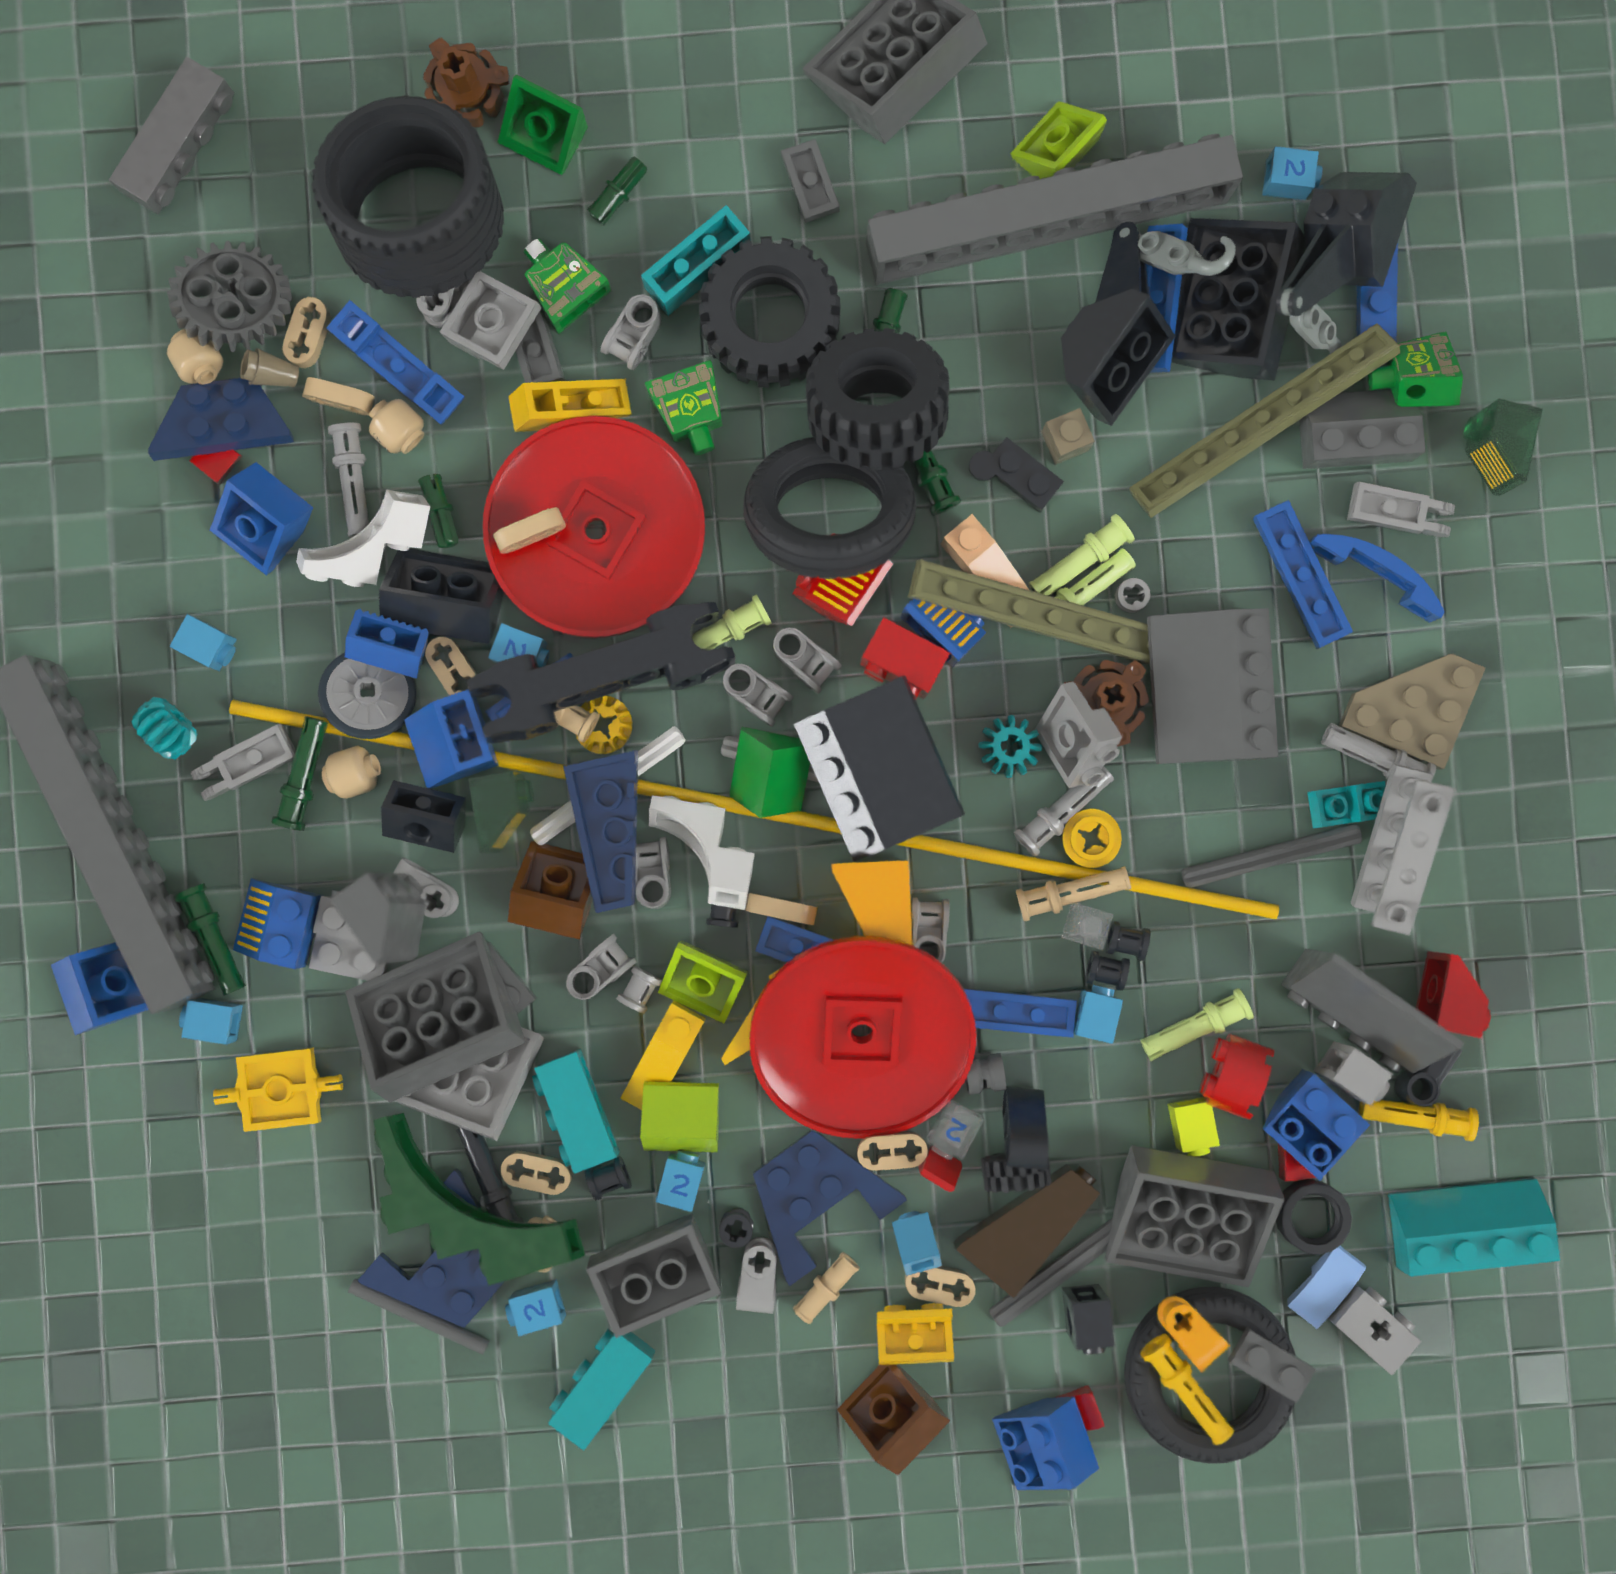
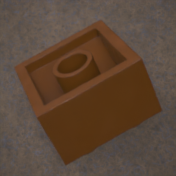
(551, 891)
(893, 1417)

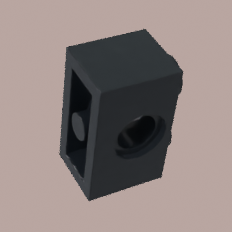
(423, 816)
(1088, 1318)

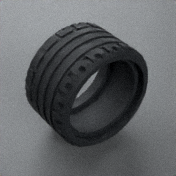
(386, 141)

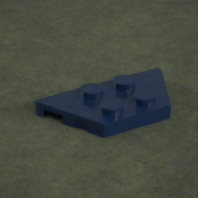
(218, 419)

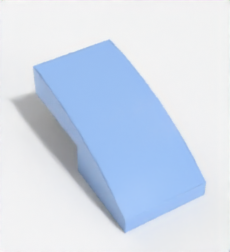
(1327, 1286)

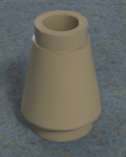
(267, 369)

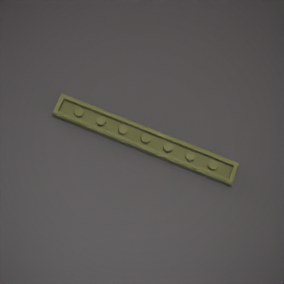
(1265, 420)
(1029, 611)

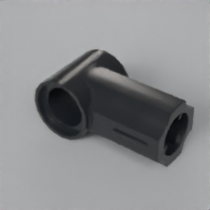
(1431, 1079)

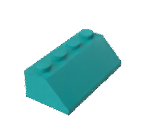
(1472, 1227)

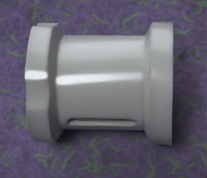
(639, 989)

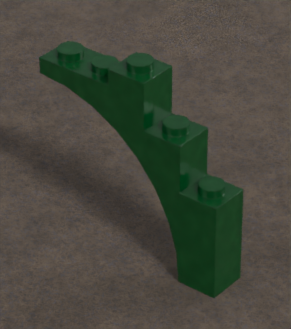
(420, 1197)

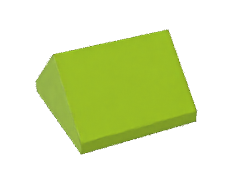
(1059, 140)
(702, 981)
(680, 1116)

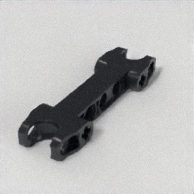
(544, 690)

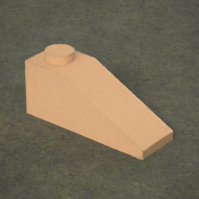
(979, 553)

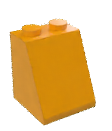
(878, 897)

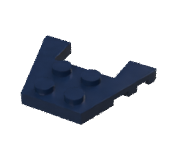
(805, 1184)
(443, 1287)

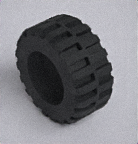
(761, 266)
(877, 364)

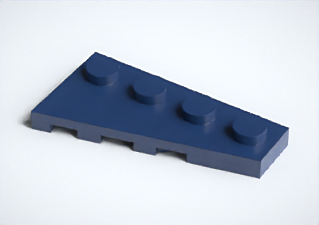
(606, 822)

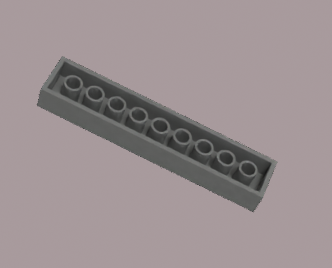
(1052, 208)
(102, 834)

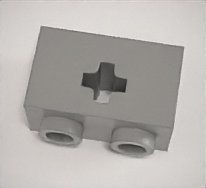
(1354, 1073)
(1387, 1345)

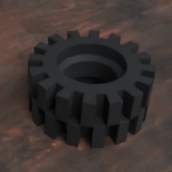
(1000, 1178)

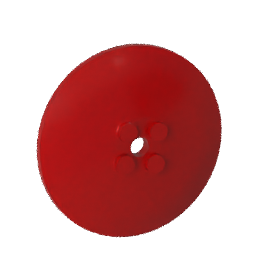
(605, 474)
(867, 1083)

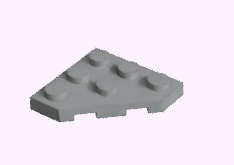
(481, 1094)

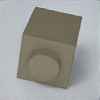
(1067, 436)

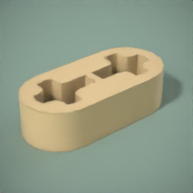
(299, 329)
(338, 396)
(529, 530)
(442, 670)
(781, 909)
(892, 1160)
(534, 1181)
(938, 1293)

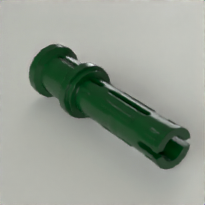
(935, 484)
(297, 790)
(204, 924)

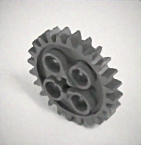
(209, 314)

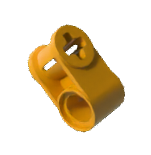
(1193, 1334)

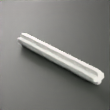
(647, 758)

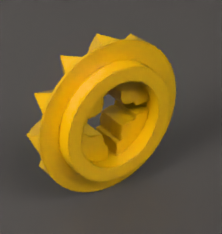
(619, 729)
(1108, 833)

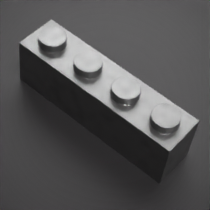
(172, 136)

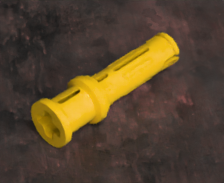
(1436, 1118)
(1177, 1375)

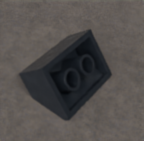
(442, 594)

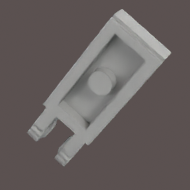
(1397, 509)
(247, 761)

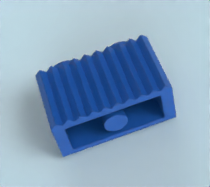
(386, 643)

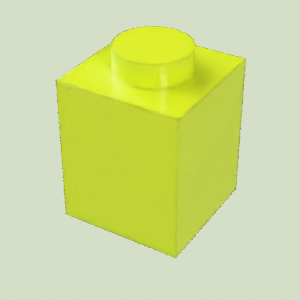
(1193, 1126)

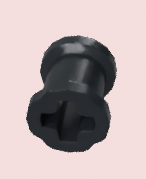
(722, 916)
(1128, 941)
(1107, 970)
(608, 1178)
(743, 1237)

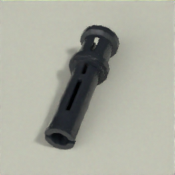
(494, 1195)

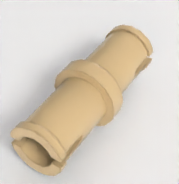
(826, 1288)

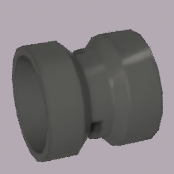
(986, 1074)

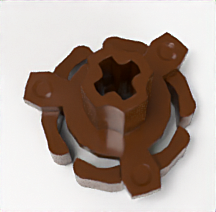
(464, 79)
(1124, 684)

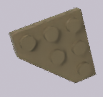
(1417, 709)

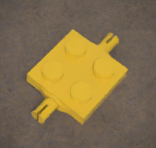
(278, 1089)

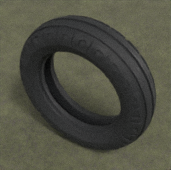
(826, 554)
(1189, 1440)

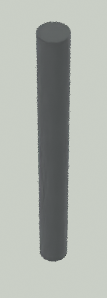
(420, 1317)

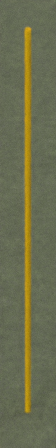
(817, 822)

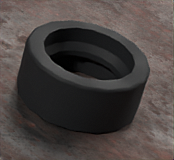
(1337, 1232)

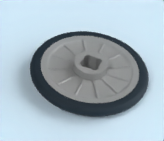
(365, 716)

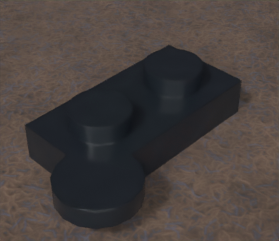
(1017, 472)

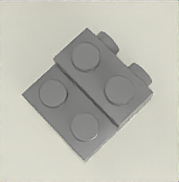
(489, 320)
(1078, 737)
(337, 948)

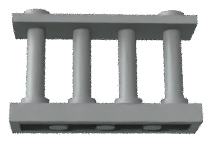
(1402, 848)

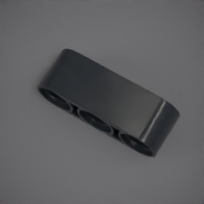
(1025, 1128)

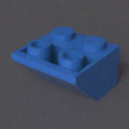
(450, 739)
(1313, 1123)
(1046, 1445)

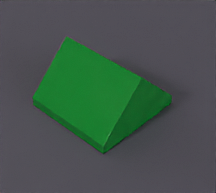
(541, 125)
(769, 773)

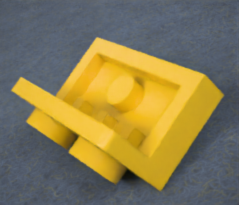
(915, 1335)

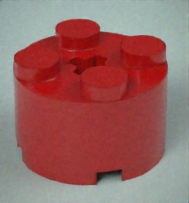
(1237, 1076)

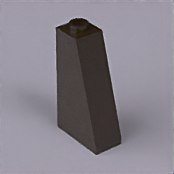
(1028, 1229)

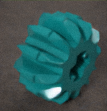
(164, 728)
(1018, 756)

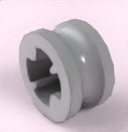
(1127, 585)

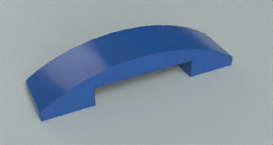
(395, 363)
(1418, 595)

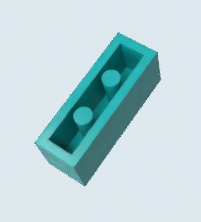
(687, 265)
(575, 1111)
(599, 1386)

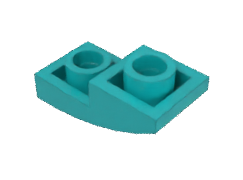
(1345, 804)

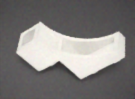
(357, 561)
(701, 829)

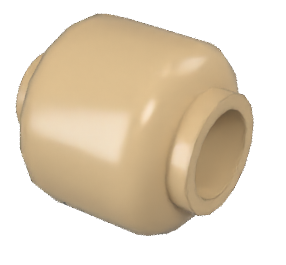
(193, 361)
(396, 426)
(351, 772)

